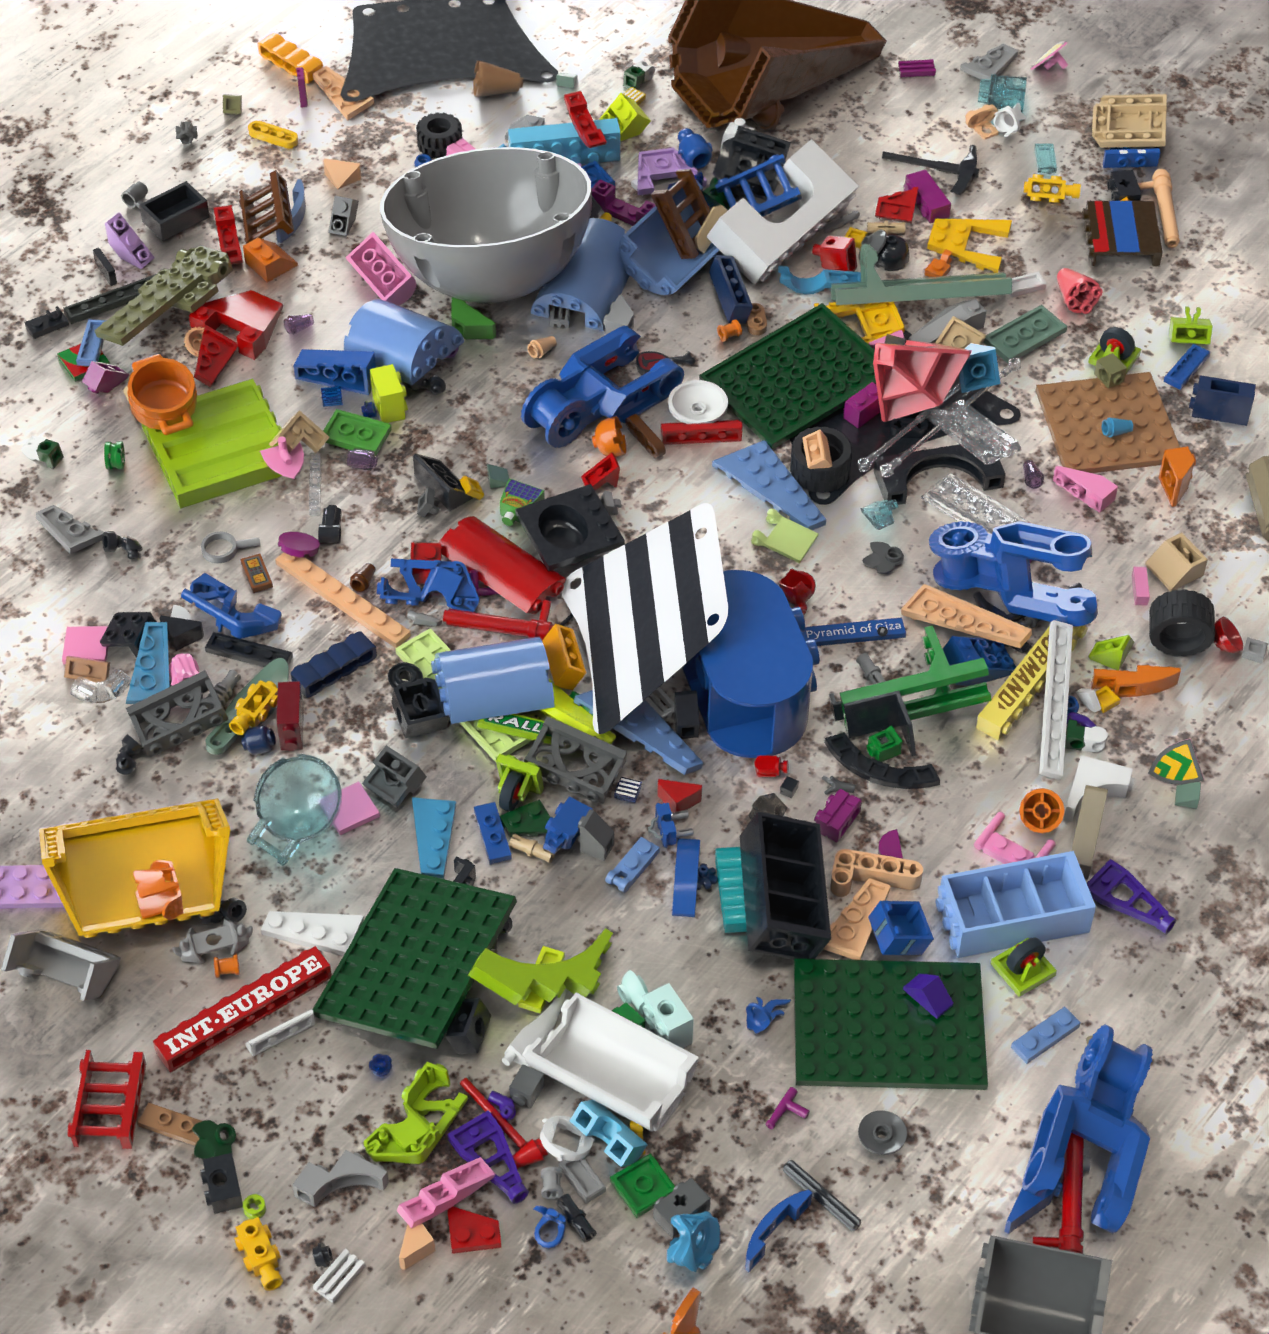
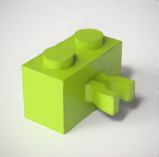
(1190, 329)

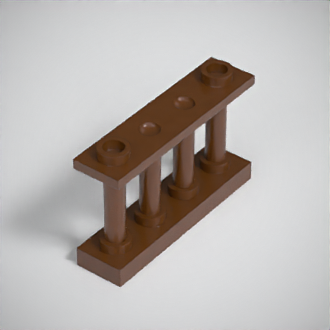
(281, 209)
(671, 213)

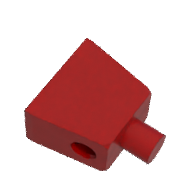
(837, 253)

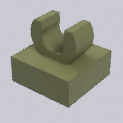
(232, 104)

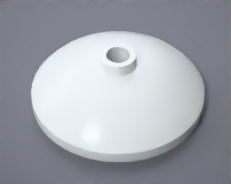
(697, 402)

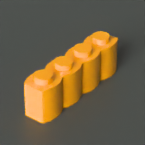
(288, 56)

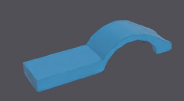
(817, 283)

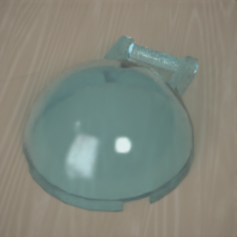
(295, 803)

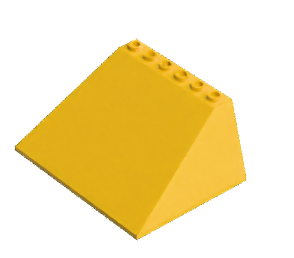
(96, 859)

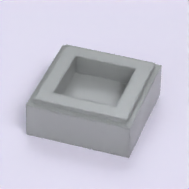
(1254, 650)

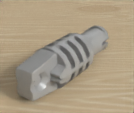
(224, 688)

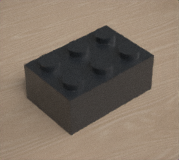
(174, 210)

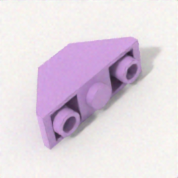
(126, 242)

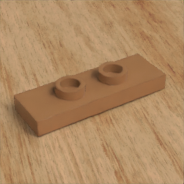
(169, 1123)

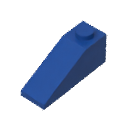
(1029, 1205)

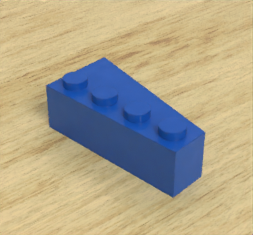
(336, 368)

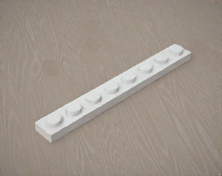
(1056, 700)

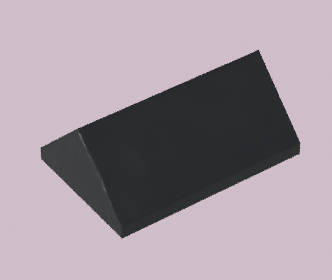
(439, 477)

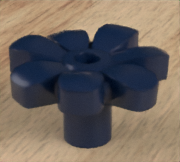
(706, 877)

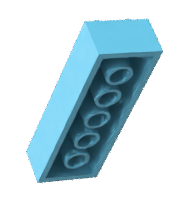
(565, 141)

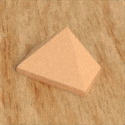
(341, 172)

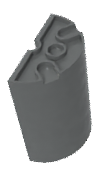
(1038, 1290)

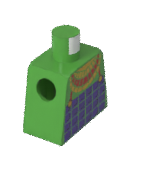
(517, 495)

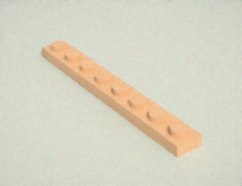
(344, 599)

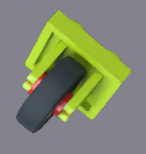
(1118, 342)
(517, 780)
(1024, 966)

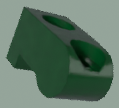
(715, 198)

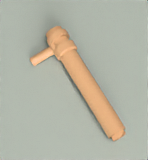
(1162, 188)

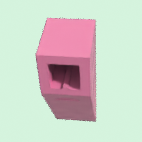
(1088, 487)

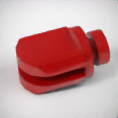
(770, 766)

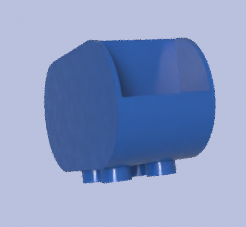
(756, 671)

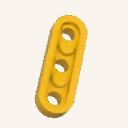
(273, 134)

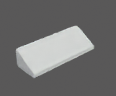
(281, 1033)

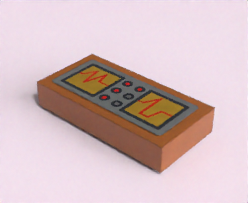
(256, 573)

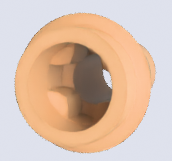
(539, 347)

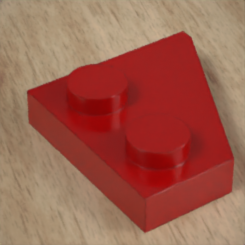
(897, 206)
(472, 1231)

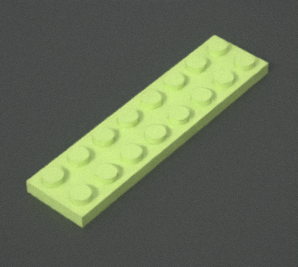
(421, 652)

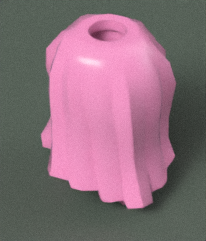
(182, 667)

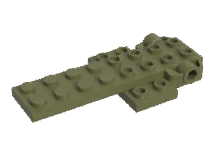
(184, 286)

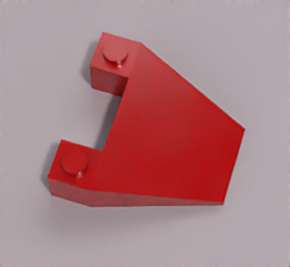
(245, 312)

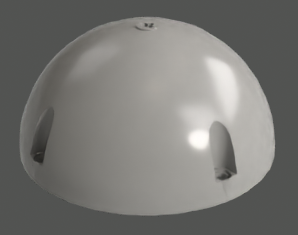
(488, 221)

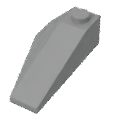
(967, 311)

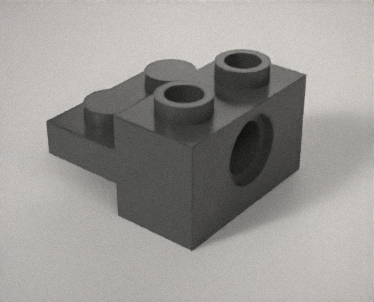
(393, 777)

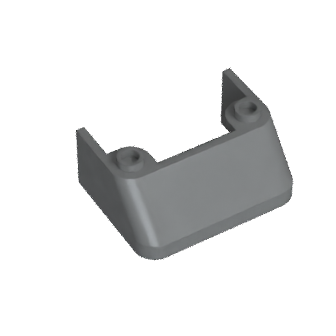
(61, 959)

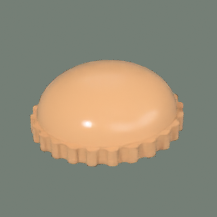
(193, 340)

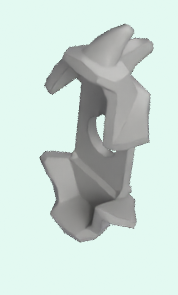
(195, 944)

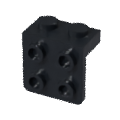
(126, 630)

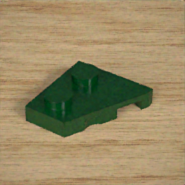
(526, 820)

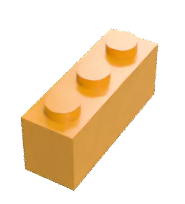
(564, 657)

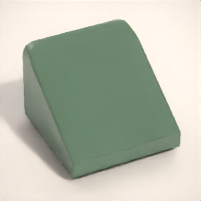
(566, 79)
(497, 476)
(1188, 795)

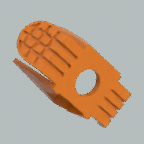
(155, 894)

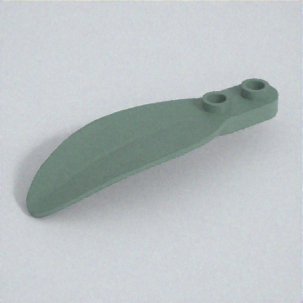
(222, 736)

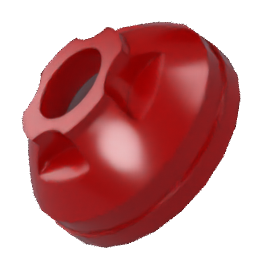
(1227, 636)

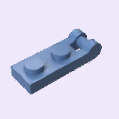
(633, 864)

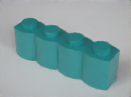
(731, 888)

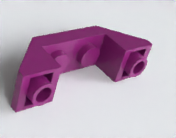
(606, 197)

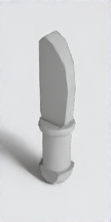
(842, 221)

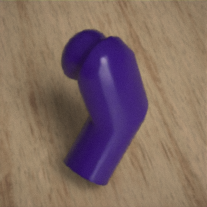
(1081, 719)
(505, 1104)

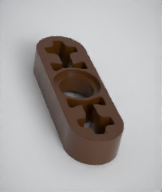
(645, 436)

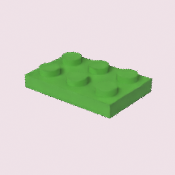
(356, 431)

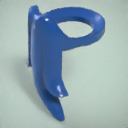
(761, 1017)
(550, 1215)

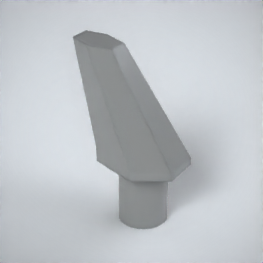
(423, 619)

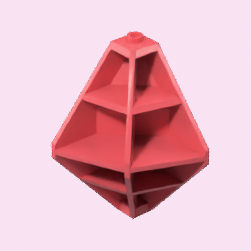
(915, 376)

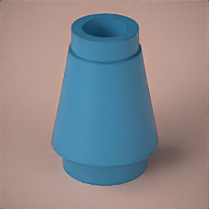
(1114, 427)

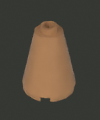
(494, 80)

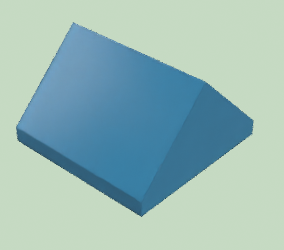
(980, 369)

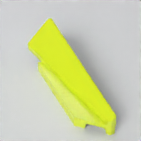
(574, 715)

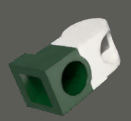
(638, 75)
(43, 450)
(1085, 738)

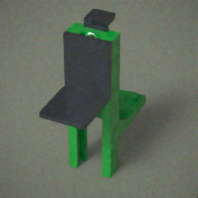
(881, 704)

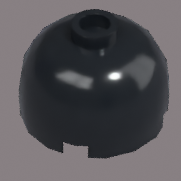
(893, 254)

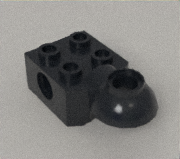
(416, 701)

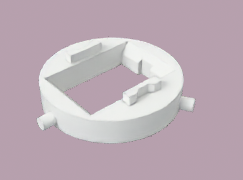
(547, 1133)

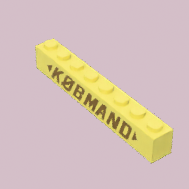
(1020, 688)

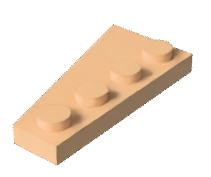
(332, 84)
(852, 928)

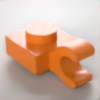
(939, 267)

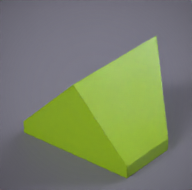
(1112, 651)

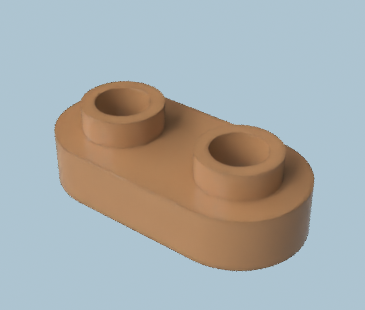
(757, 320)

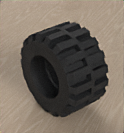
(437, 132)

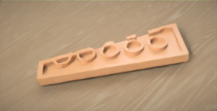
(956, 614)

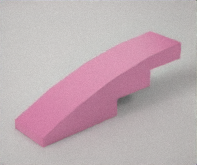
(447, 1192)

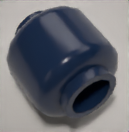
(259, 740)

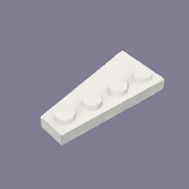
(325, 931)

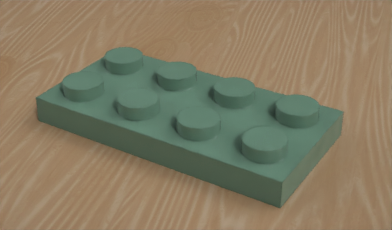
(1025, 333)

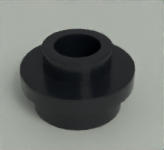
(322, 1255)

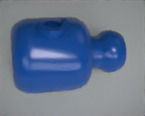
(694, 149)

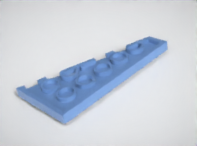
(769, 480)
(650, 729)

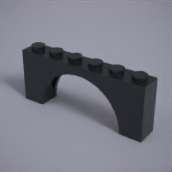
(955, 456)

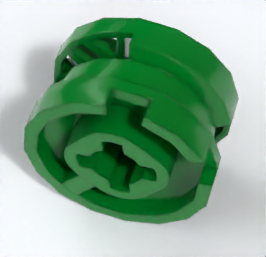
(114, 455)

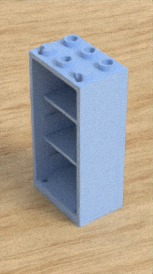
(1015, 902)

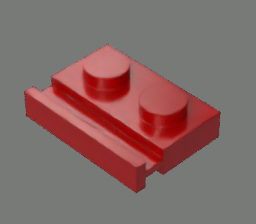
(424, 551)

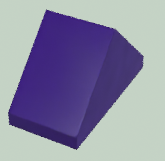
(929, 993)

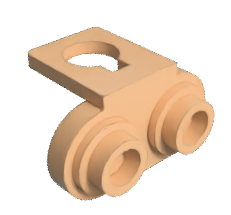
(982, 118)

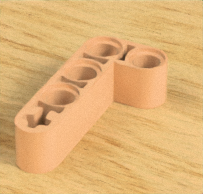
(904, 872)

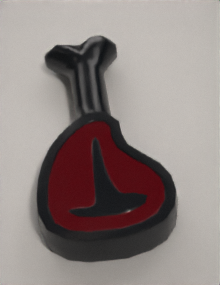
(648, 359)

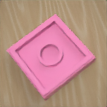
(85, 643)
(355, 809)

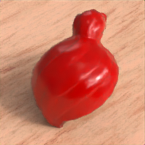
(798, 588)

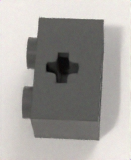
(684, 1194)

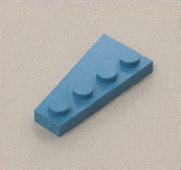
(151, 664)
(433, 832)

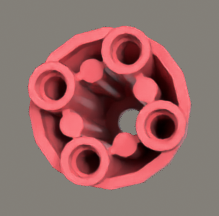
(1078, 290)

